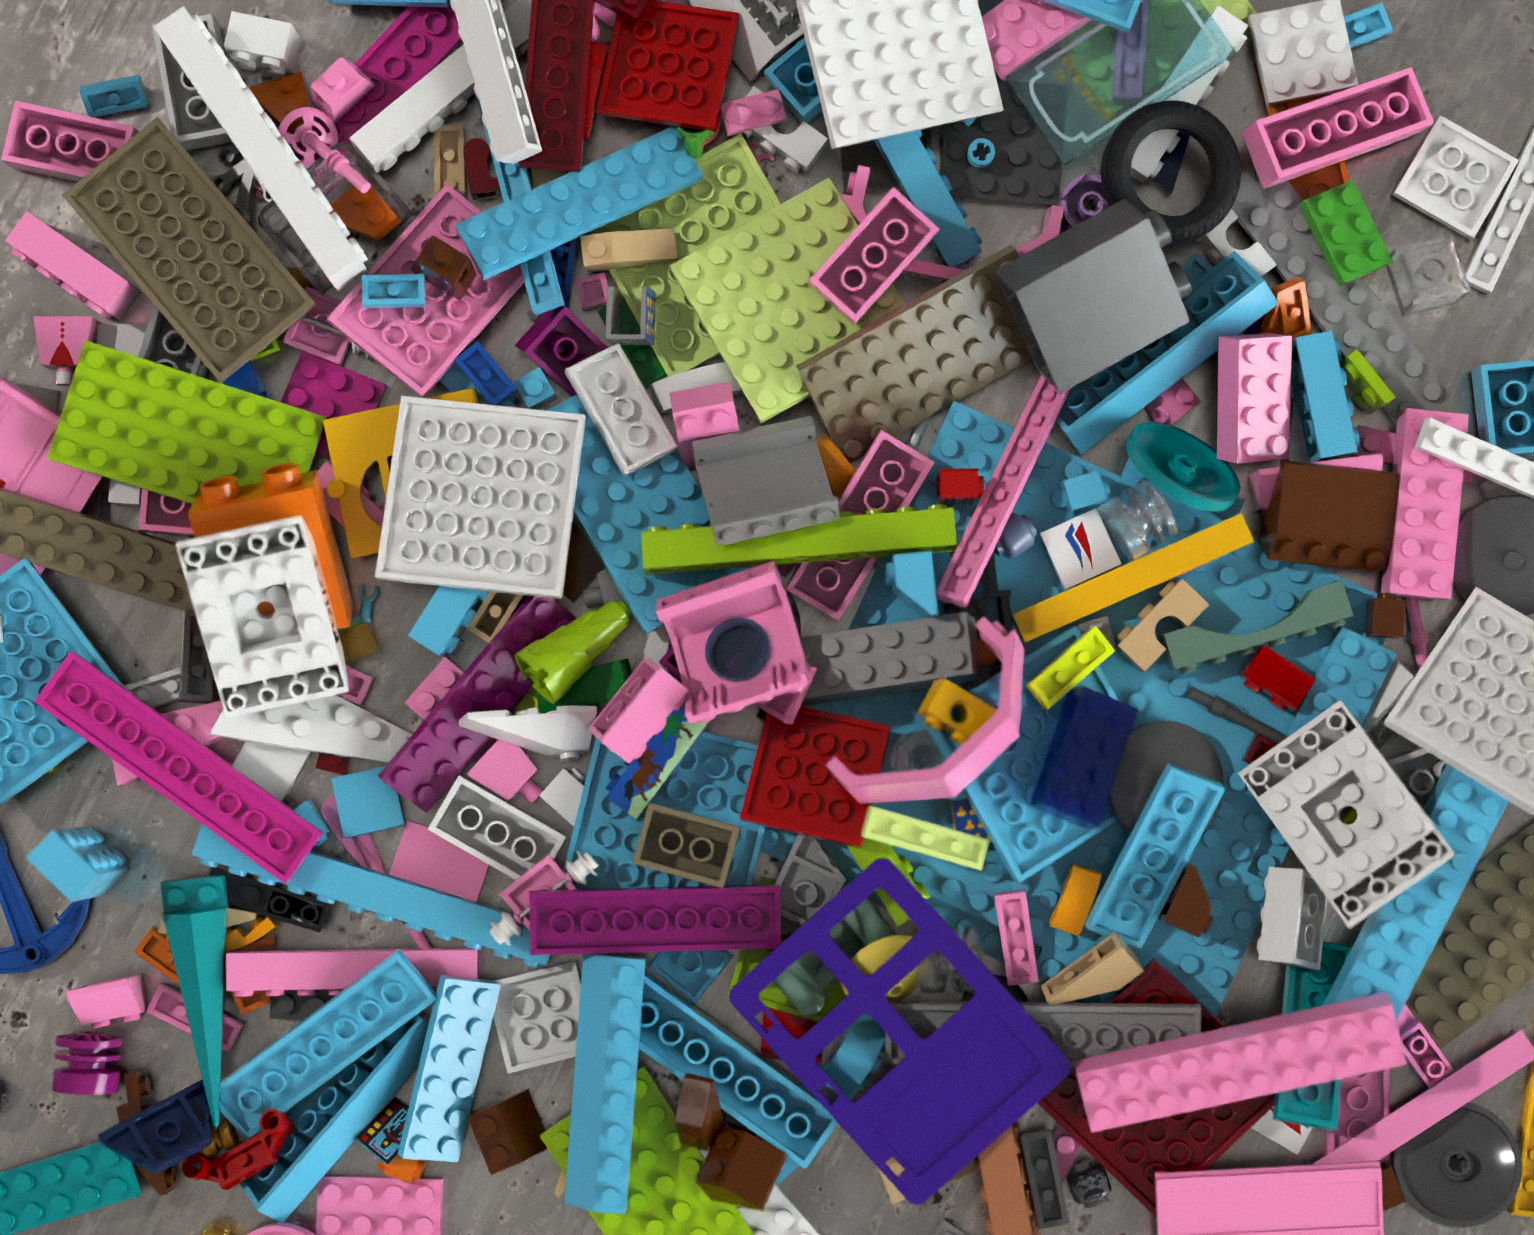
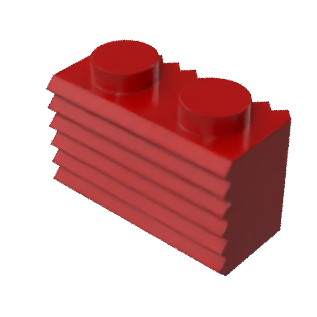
(959, 485)
(1276, 678)

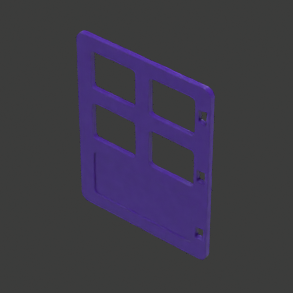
(950, 1088)

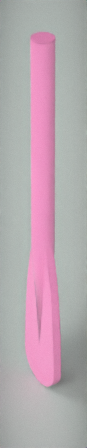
(364, 853)

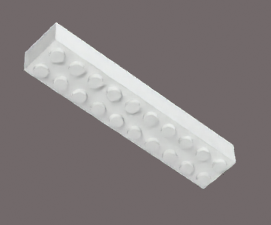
(258, 143)

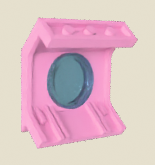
(734, 642)

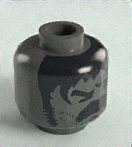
(1089, 1183)

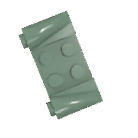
(809, 975)

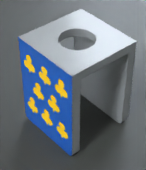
(613, 318)

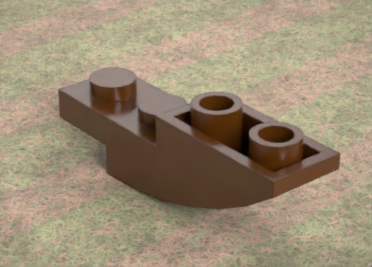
(137, 1089)

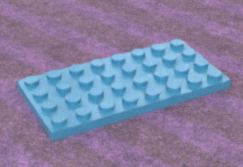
(619, 508)

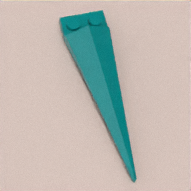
(197, 936)

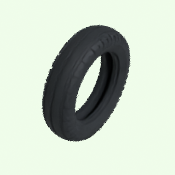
(1211, 135)

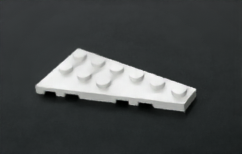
(318, 726)

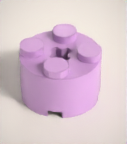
(1081, 192)

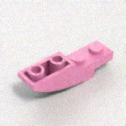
(1421, 1050)

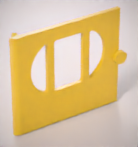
(354, 446)

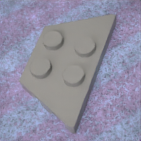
(807, 882)

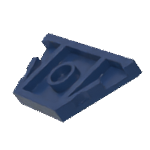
(164, 1131)

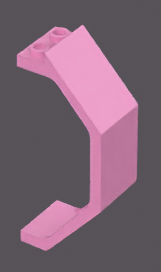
(972, 756)

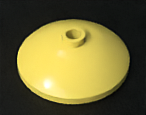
(877, 953)

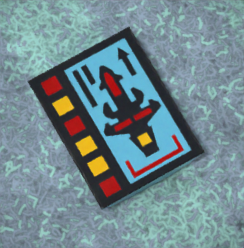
(385, 1132)

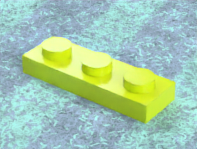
(1070, 668)

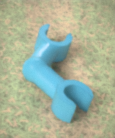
(365, 607)

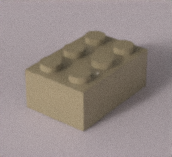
(686, 845)

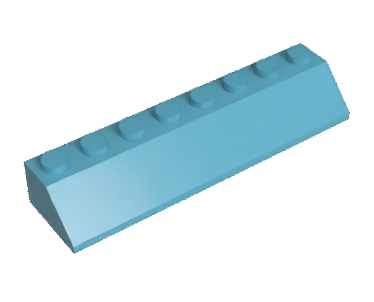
(1220, 305)
(745, 1080)
(605, 1082)
(333, 1118)

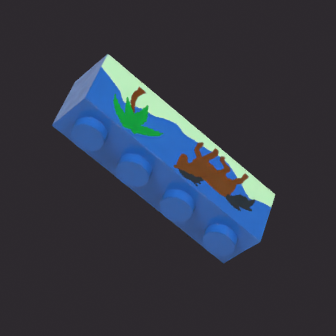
(650, 771)

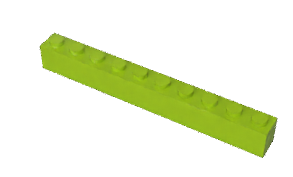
(842, 539)

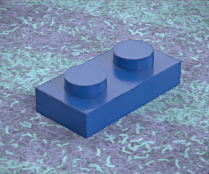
(485, 374)

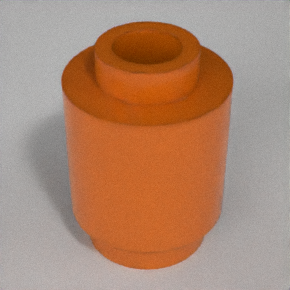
(403, 1169)

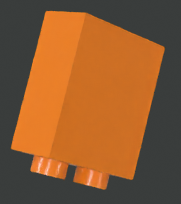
(279, 496)

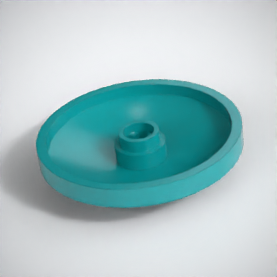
(1183, 466)

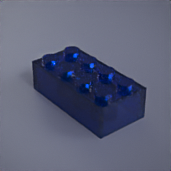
(1084, 757)

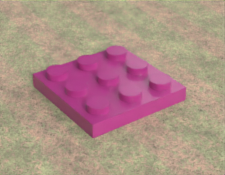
(330, 392)

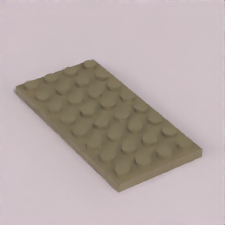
(189, 250)
(916, 359)
(1484, 945)

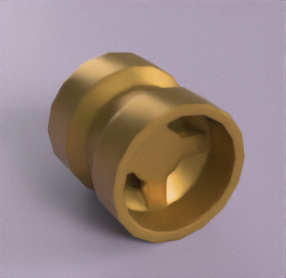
(222, 1138)

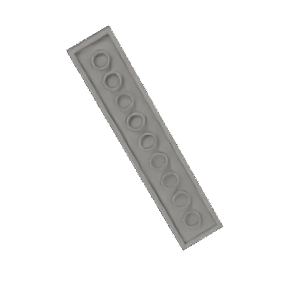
(1347, 310)
(1076, 1028)

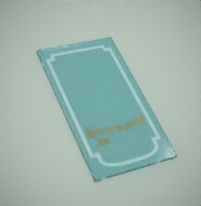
(1104, 74)

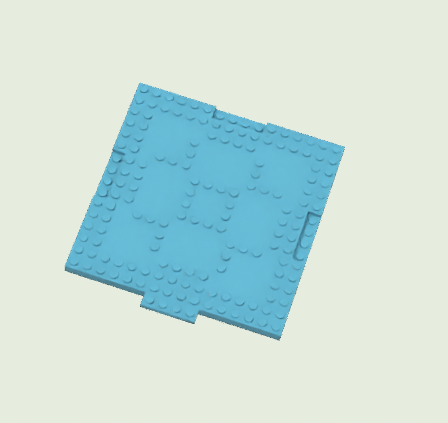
(1243, 598)

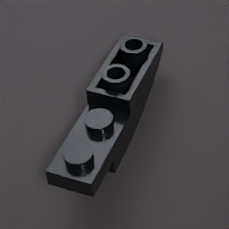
(273, 901)

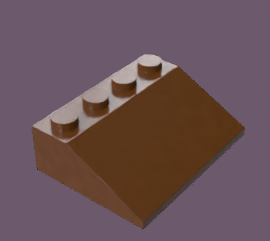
(1331, 516)

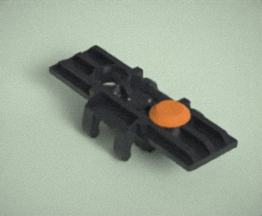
(978, 609)

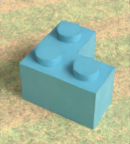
(856, 1055)

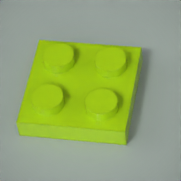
(1365, 383)

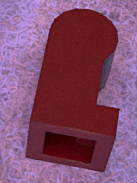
(477, 163)

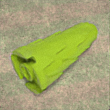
(570, 649)

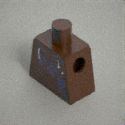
(443, 267)

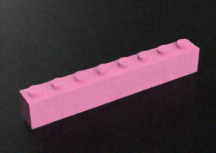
(334, 969)

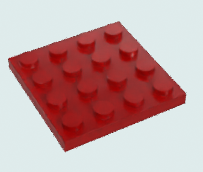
(669, 66)
(796, 789)

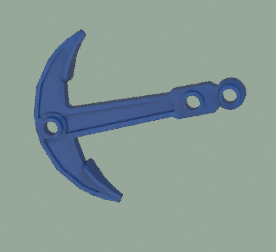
(24, 926)

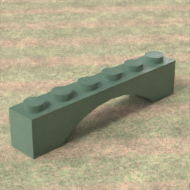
(1316, 608)

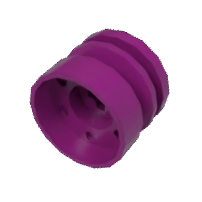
(87, 1063)

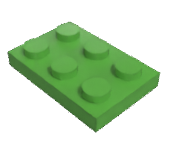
(1345, 232)

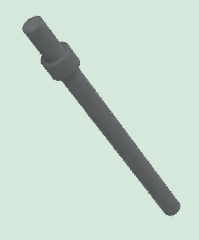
(1219, 707)

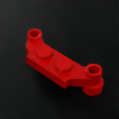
(246, 1158)

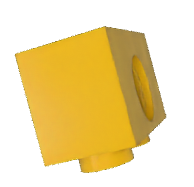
(938, 706)

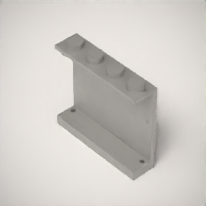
(764, 481)

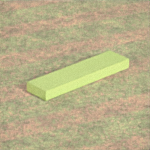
(925, 837)

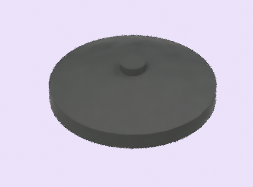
(1497, 551)
(1145, 759)
(1460, 1168)

